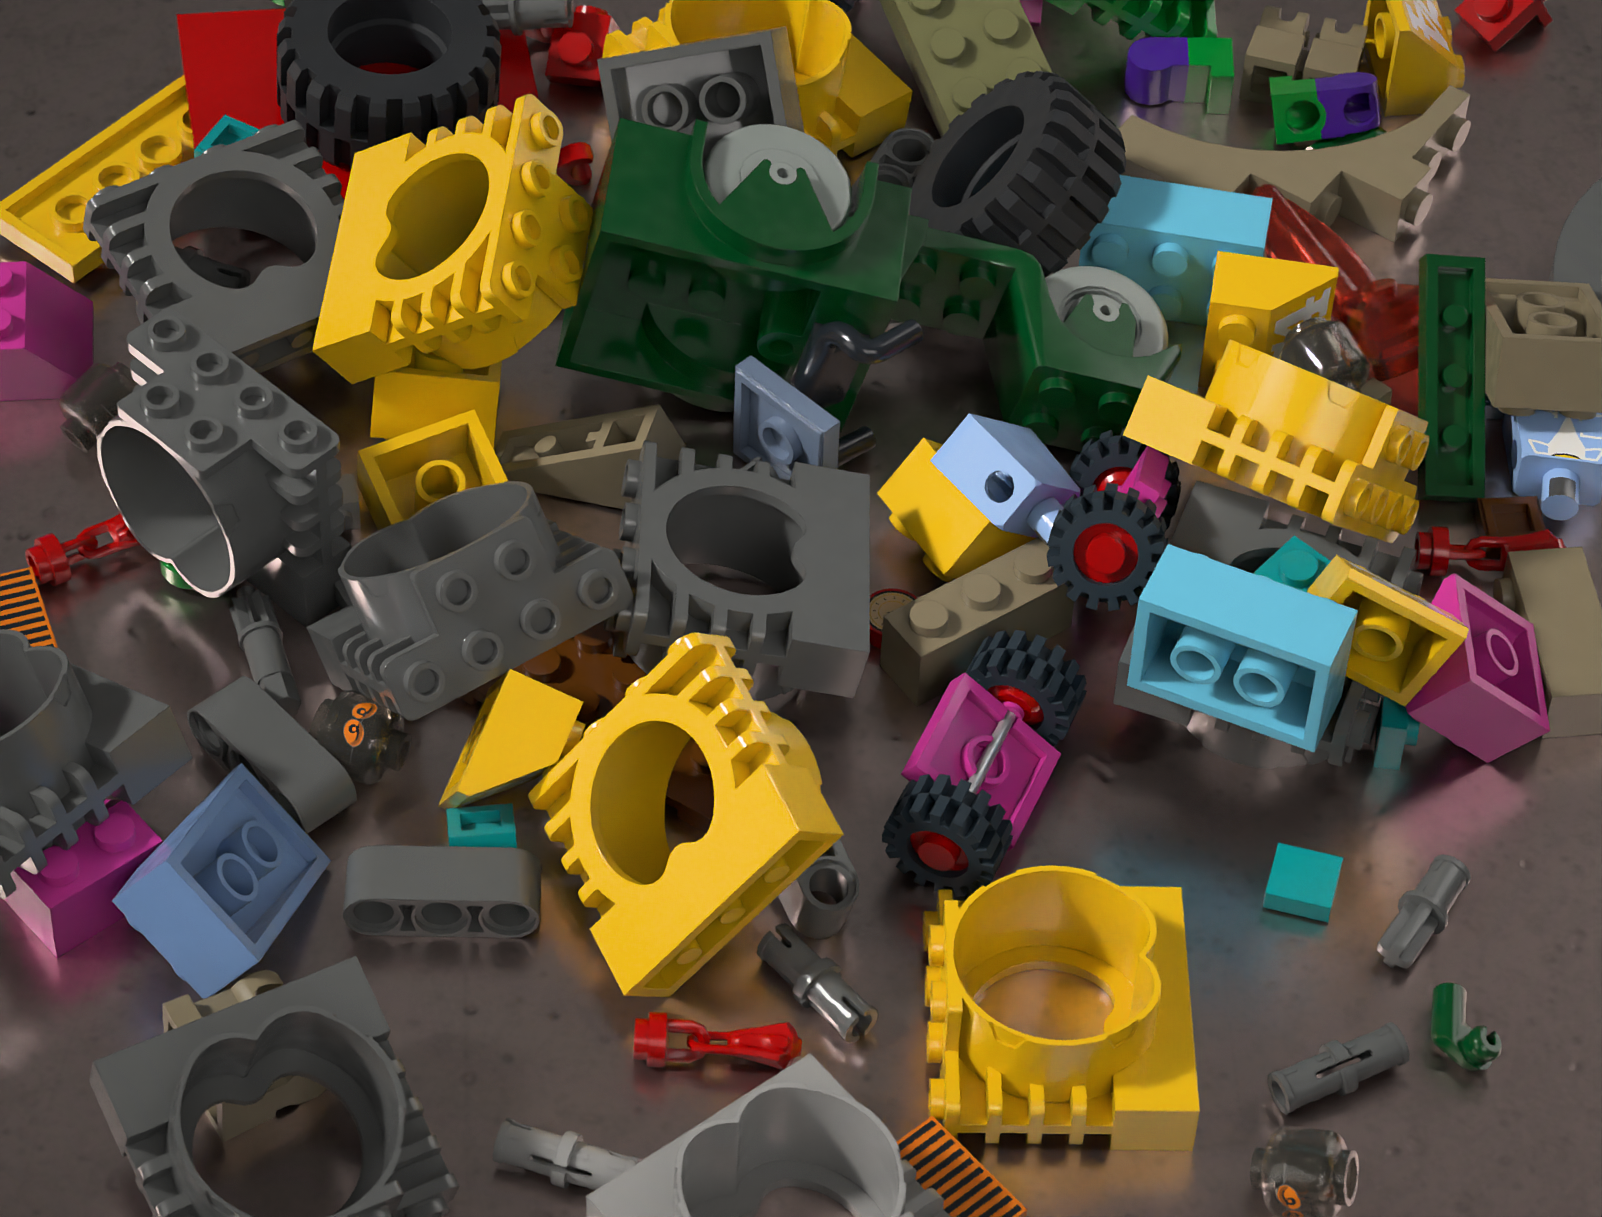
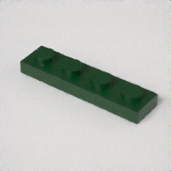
(1452, 377)

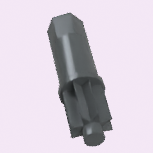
(263, 646)

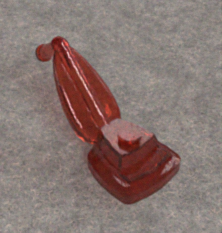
(1376, 311)

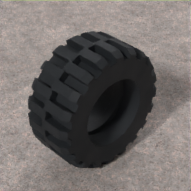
(356, 109)
(1023, 169)

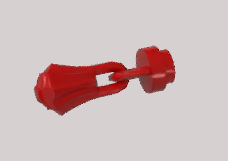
(1436, 551)
(49, 556)
(768, 1044)

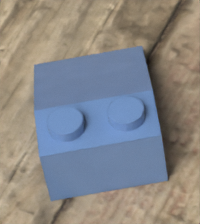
(223, 883)

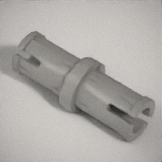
(560, 1157)

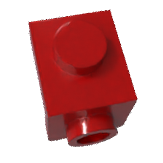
(1500, 20)
(576, 49)

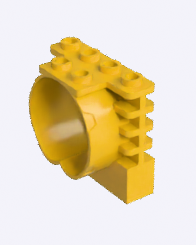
(842, 87)
(453, 245)
(1292, 440)
(608, 809)
(1123, 1083)

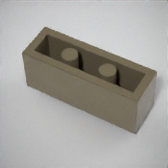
(1561, 602)
(941, 631)

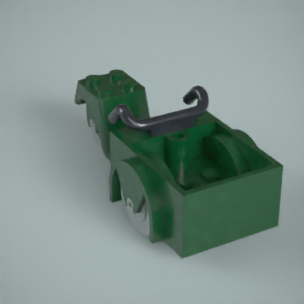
(765, 263)

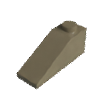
(586, 455)

